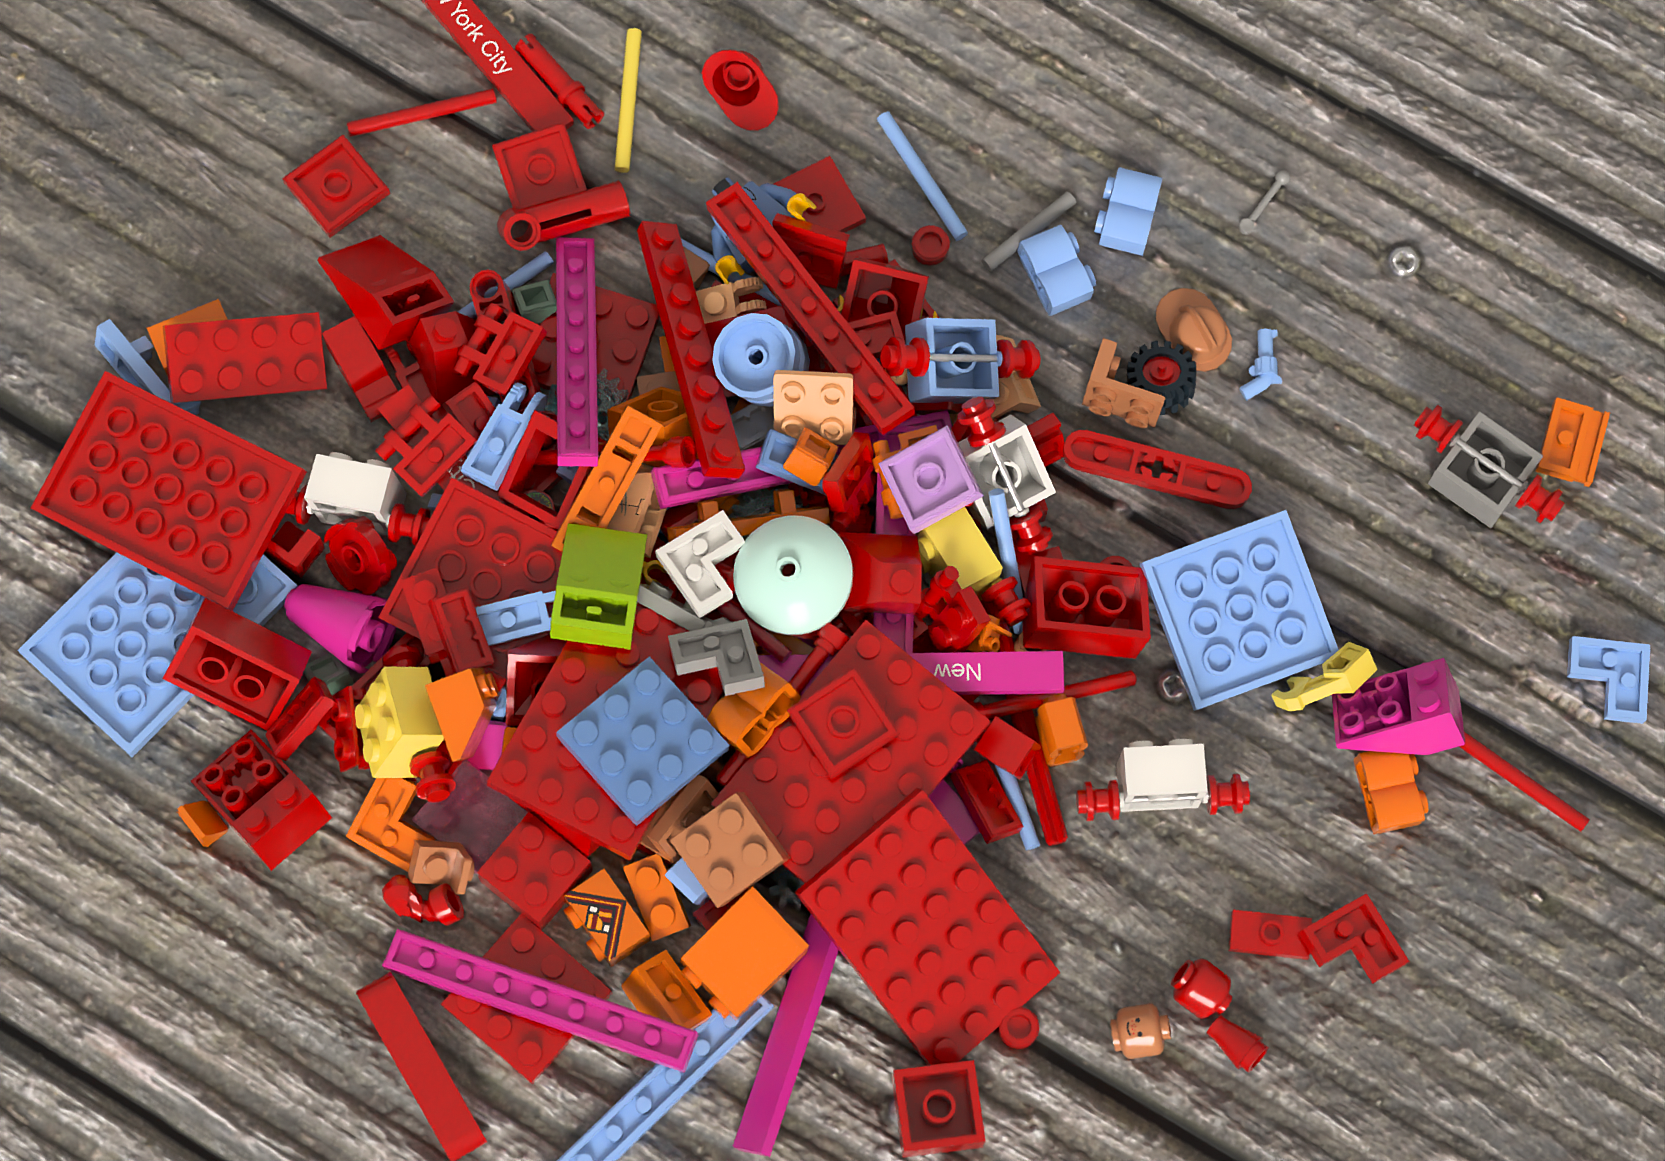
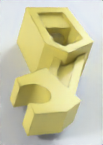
(1341, 674)

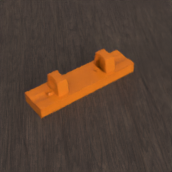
(614, 474)
(783, 505)

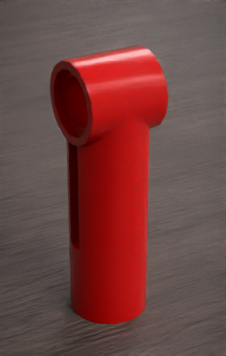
(598, 204)

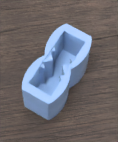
(1129, 212)
(1056, 270)

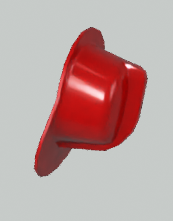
(741, 88)

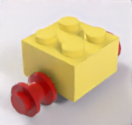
(960, 544)
(402, 727)

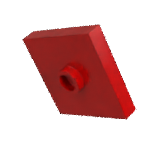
(539, 166)
(336, 186)
(829, 192)
(843, 722)

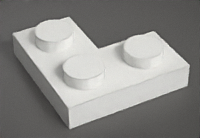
(692, 561)

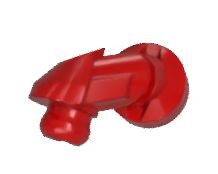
(404, 900)

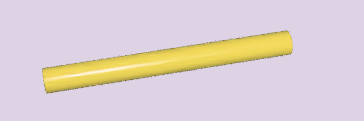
(628, 100)

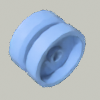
(753, 340)

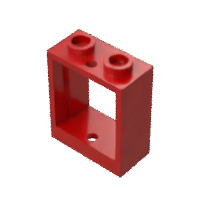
(540, 425)

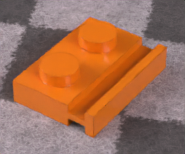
(1572, 442)

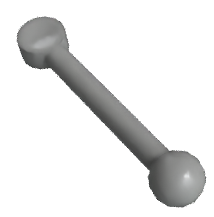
(1247, 224)

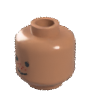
(1140, 1031)

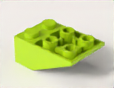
(598, 586)

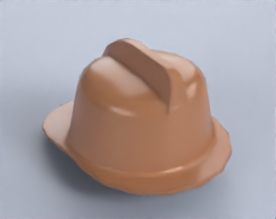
(1194, 322)

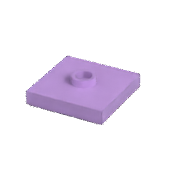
(930, 479)

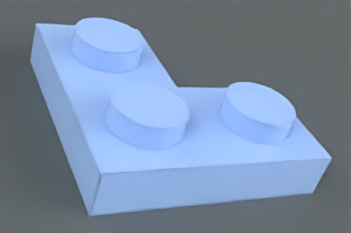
(1621, 666)

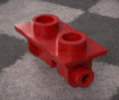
(349, 741)

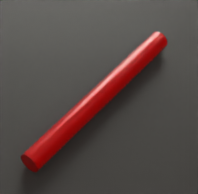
(421, 112)
(1524, 783)

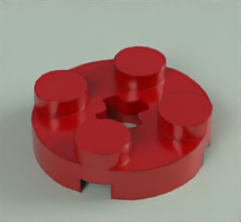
(360, 538)

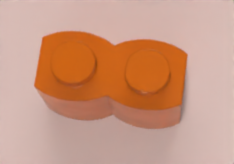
(750, 716)
(1060, 730)
(1390, 790)

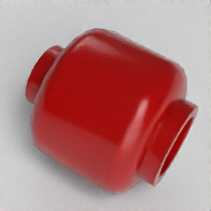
(1202, 988)

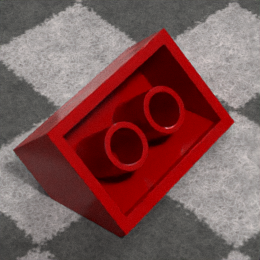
(1086, 608)
(237, 664)

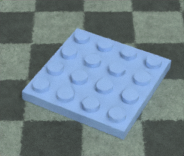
(1239, 610)

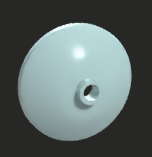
(807, 597)

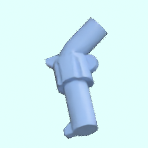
(1264, 368)

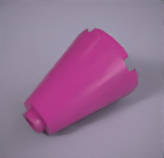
(342, 623)

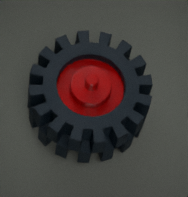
(1164, 373)

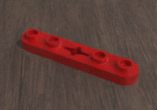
(1195, 477)

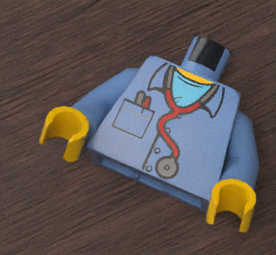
(770, 201)

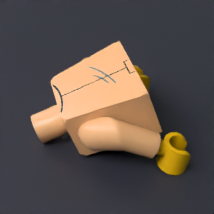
(641, 514)

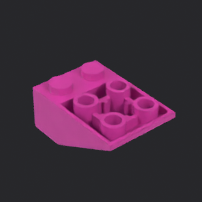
(1402, 712)

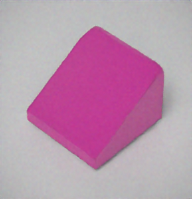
(490, 746)

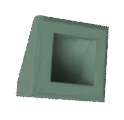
(535, 301)
(330, 671)

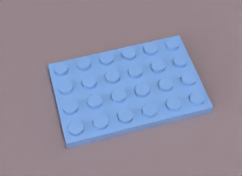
(120, 636)

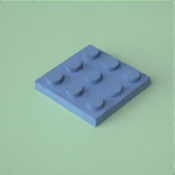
(642, 741)

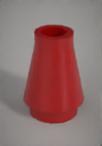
(1239, 1044)

